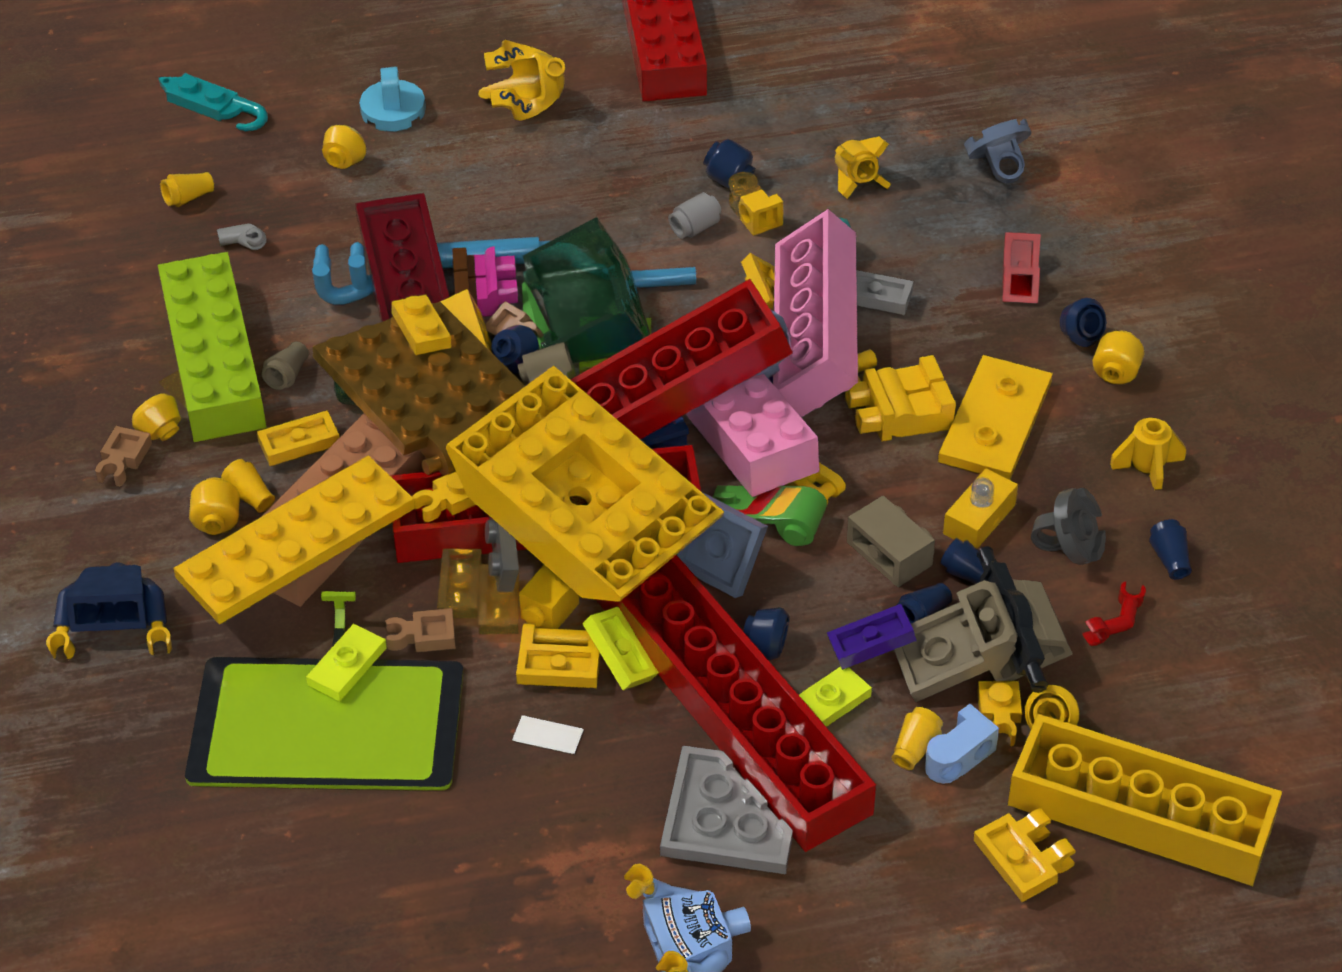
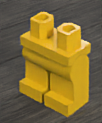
(903, 400)

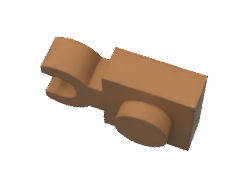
(508, 316)
(122, 450)
(428, 631)

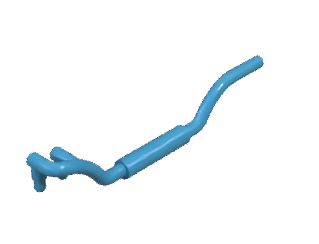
(362, 283)

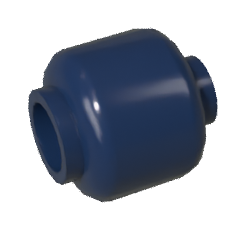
(726, 160)

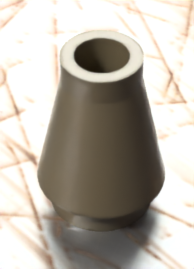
(283, 367)

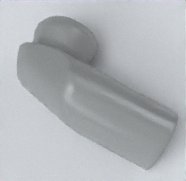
(244, 234)

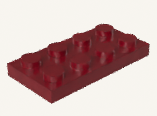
(400, 250)

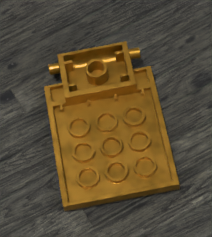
(422, 397)

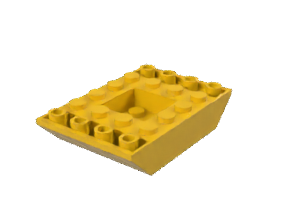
(563, 444)

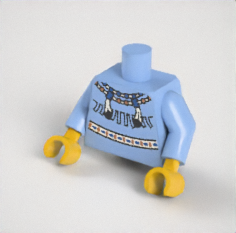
(685, 924)

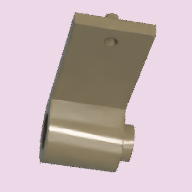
(541, 360)

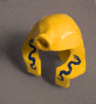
(534, 83)

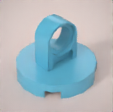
(392, 102)

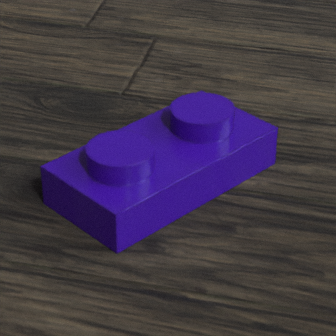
(871, 636)

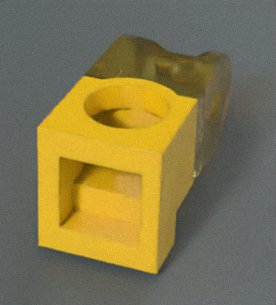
(753, 205)

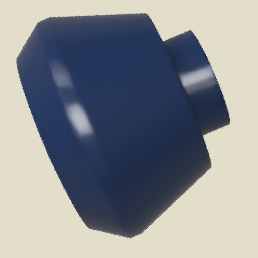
(1083, 322)
(512, 344)
(768, 631)

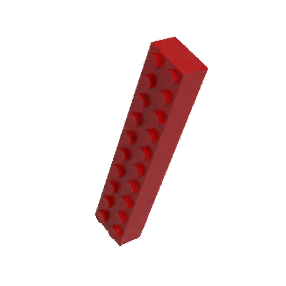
(747, 706)

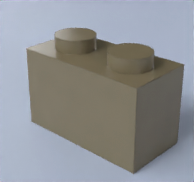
(890, 541)

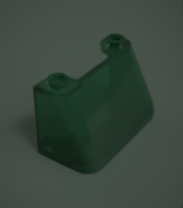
(587, 293)

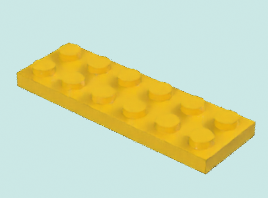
(293, 539)

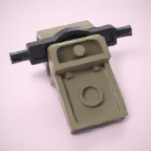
(994, 628)

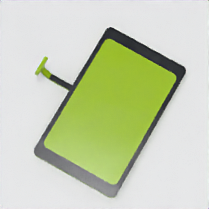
(272, 730)

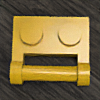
(557, 663)

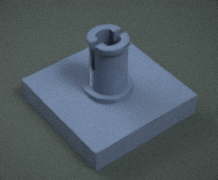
(726, 550)

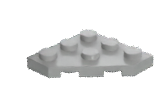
(722, 817)

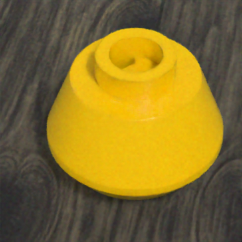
(343, 146)
(158, 417)
(1054, 703)

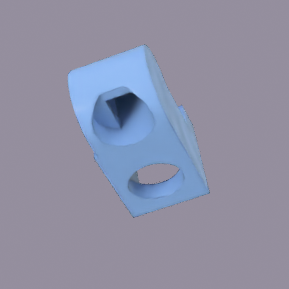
(962, 748)

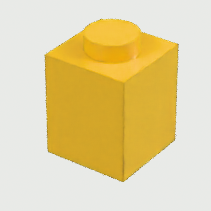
(547, 600)

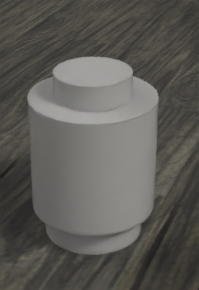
(695, 215)

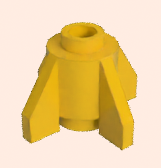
(859, 163)
(1149, 449)

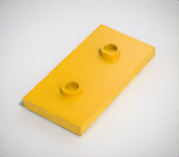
(995, 417)

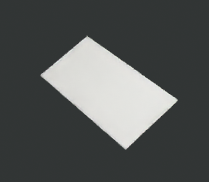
(548, 734)

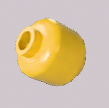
(1118, 357)
(214, 504)

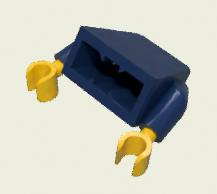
(109, 600)

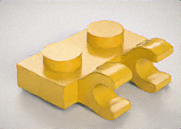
(1017, 859)

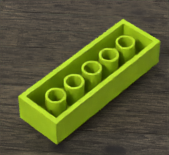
(211, 347)

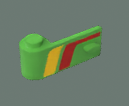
(791, 508)

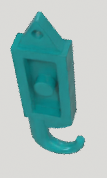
(212, 100)

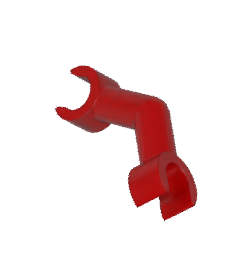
(1101, 630)

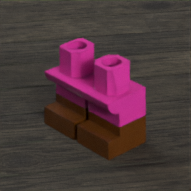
(480, 277)

